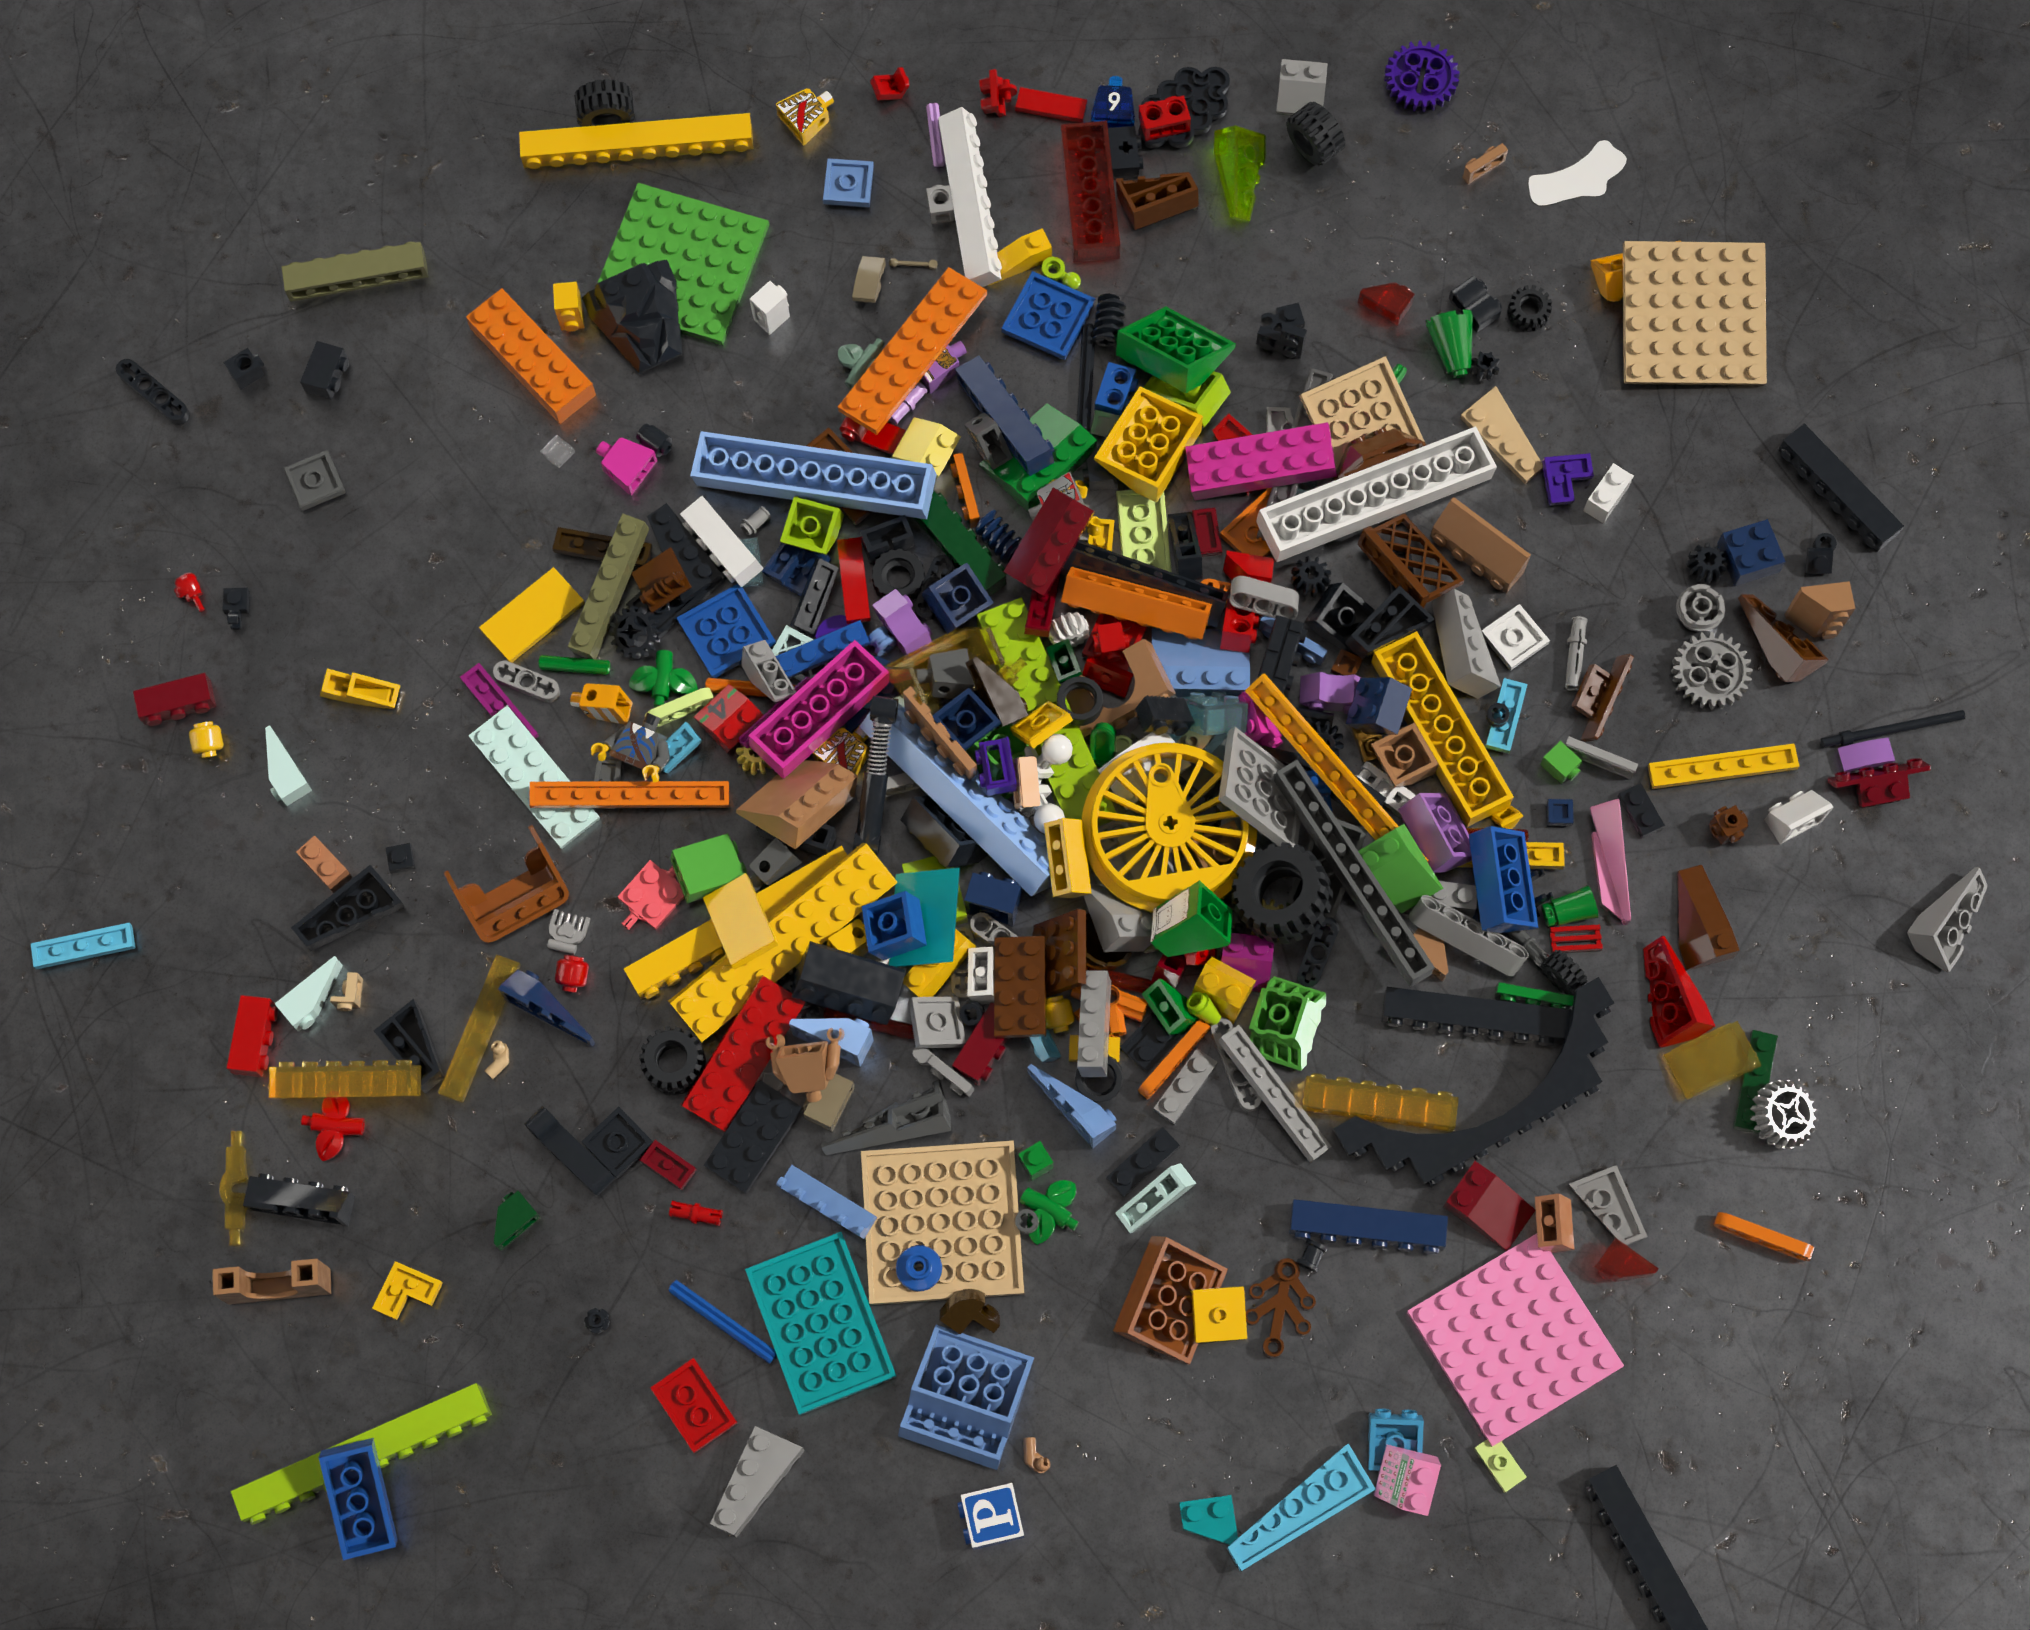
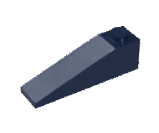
(531, 996)

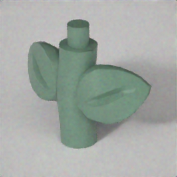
(858, 360)

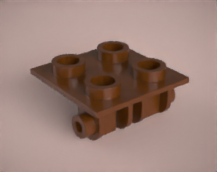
(661, 580)

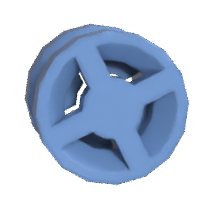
(882, 641)

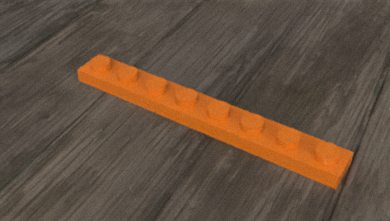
(630, 794)

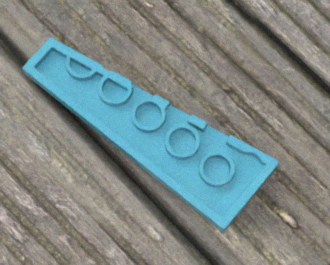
(1317, 1498)

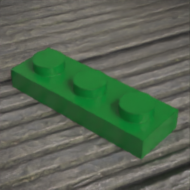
(1533, 996)

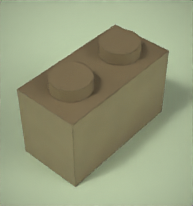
(831, 1105)

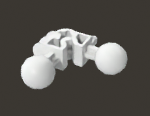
(1055, 751)

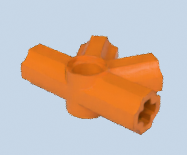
(1124, 1005)

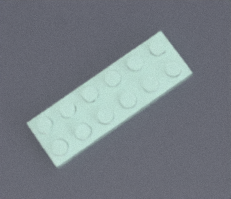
(522, 761)

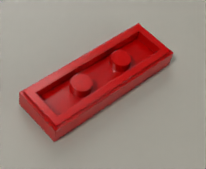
(1051, 105)

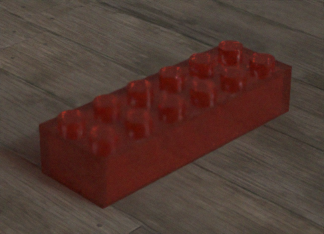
(1090, 191)

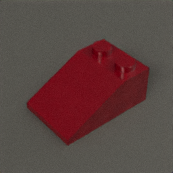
(1489, 1206)

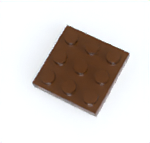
(1064, 951)

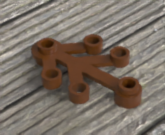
(1281, 1303)

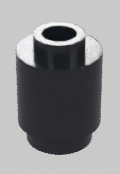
(654, 439)

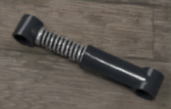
(874, 784)

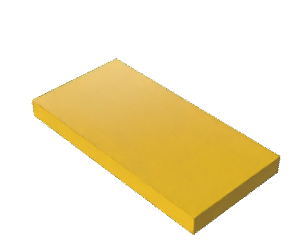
(532, 615)
(740, 921)

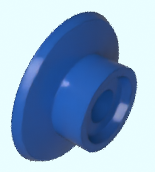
(922, 1279)

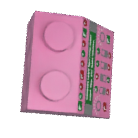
(1407, 1479)

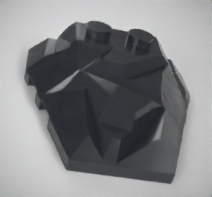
(639, 314)

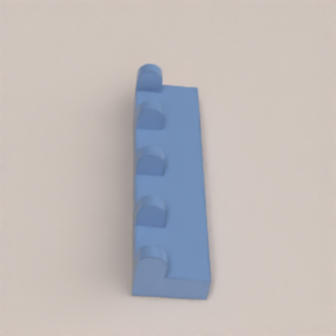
(827, 1201)

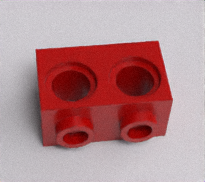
(1165, 122)
(1238, 629)

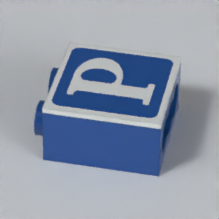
(991, 1516)

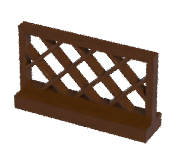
(1396, 568)

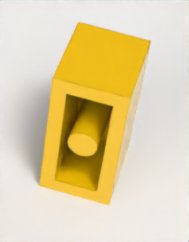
(568, 306)

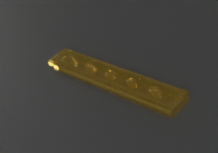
(478, 1031)

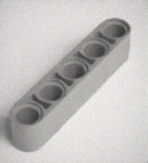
(1468, 935)

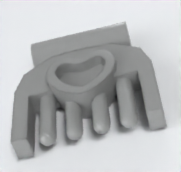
(565, 935)

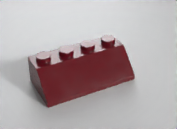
(1049, 541)

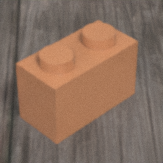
(324, 864)
(1554, 1223)

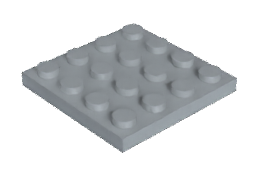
(1251, 791)

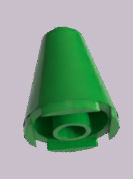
(1453, 340)

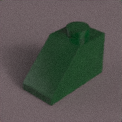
(1064, 660)
(513, 1219)

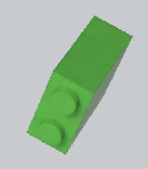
(706, 866)

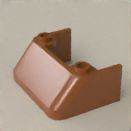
(515, 901)

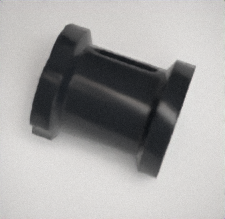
(1311, 1256)

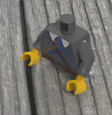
(637, 746)

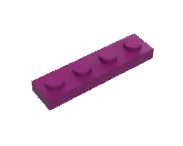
(491, 695)

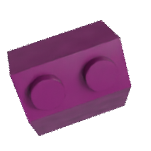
(1251, 957)

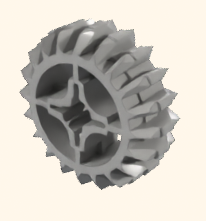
(1775, 1117)

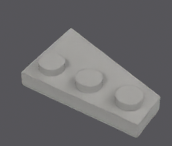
(1611, 1204)

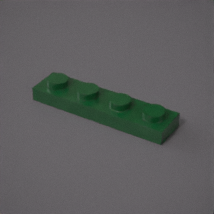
(1752, 1081)

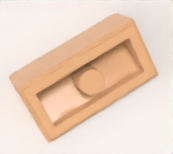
(1027, 789)

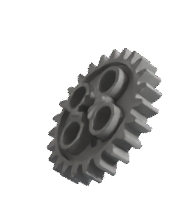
(1707, 690)

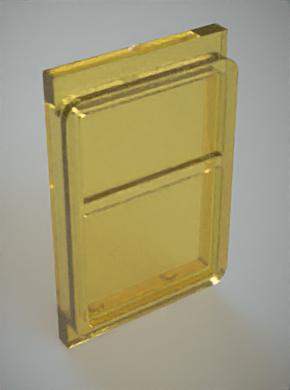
(1712, 1059)

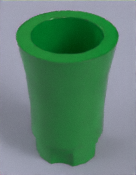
(1570, 908)

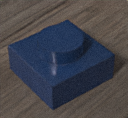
(1560, 812)

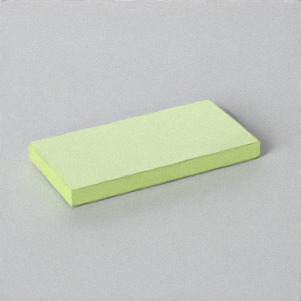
(1143, 529)

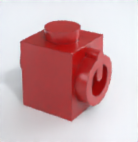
(1110, 642)

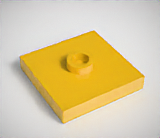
(1041, 724)
(1219, 1314)

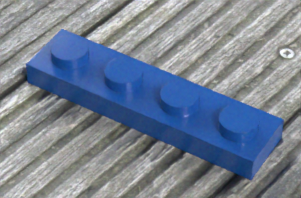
(821, 649)

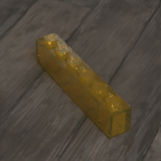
(345, 1081)
(1380, 1103)

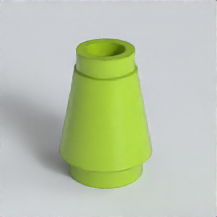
(1202, 1007)

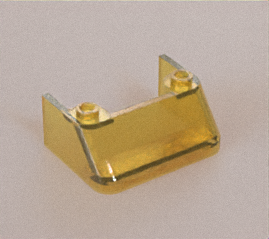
(978, 641)

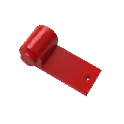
(885, 440)

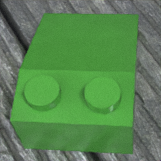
(1400, 868)

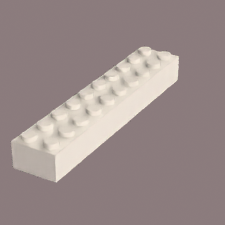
(1375, 494)

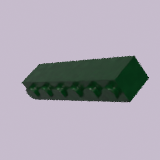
(961, 544)

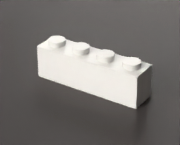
(721, 541)

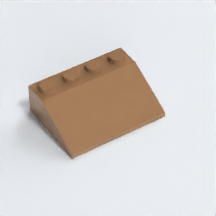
(801, 801)

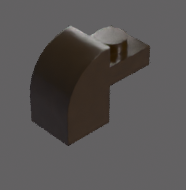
(969, 1306)

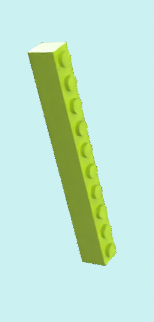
(391, 1439)

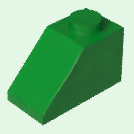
(1169, 1007)

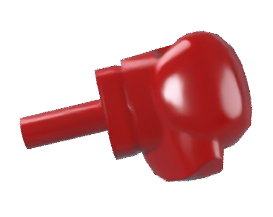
(188, 587)

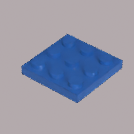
(1048, 315)
(722, 628)

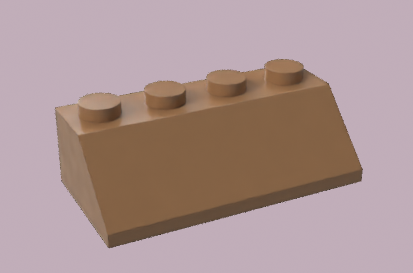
(1480, 545)

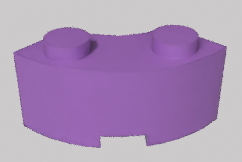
(901, 621)
(1327, 691)

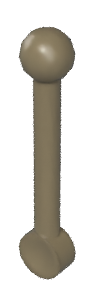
(932, 264)

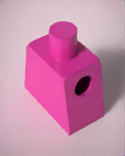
(626, 463)

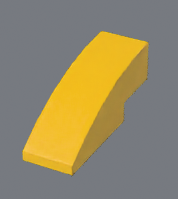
(359, 689)

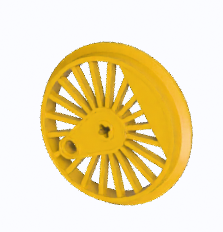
(1163, 804)

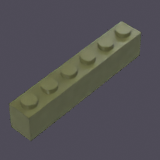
(354, 271)
(608, 587)

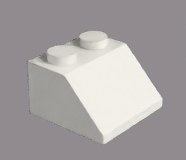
(1797, 815)

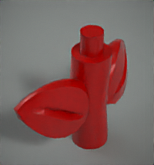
(332, 1126)

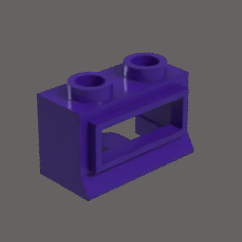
(1001, 786)

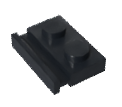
(1149, 1043)

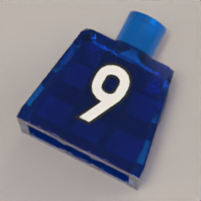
(1114, 104)

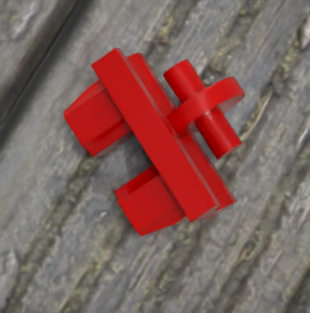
(1000, 91)

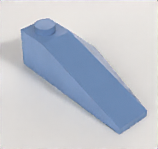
(1084, 1114)

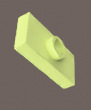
(1500, 1464)

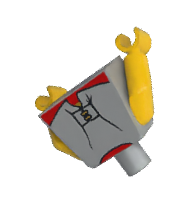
(1073, 489)

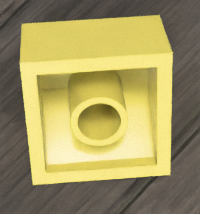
(927, 443)

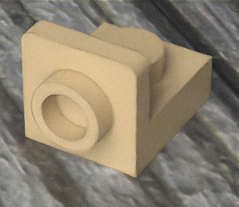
(352, 990)

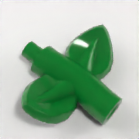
(662, 679)
(1050, 1209)

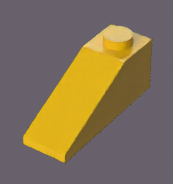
(1024, 254)

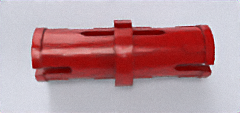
(695, 1213)

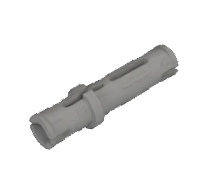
(1575, 655)

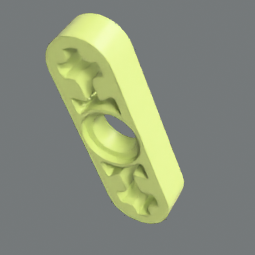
(682, 706)

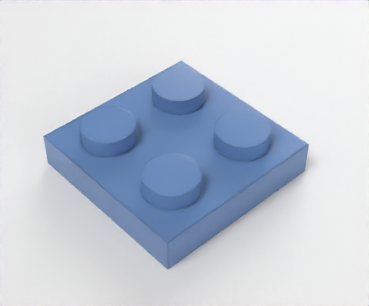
(848, 182)

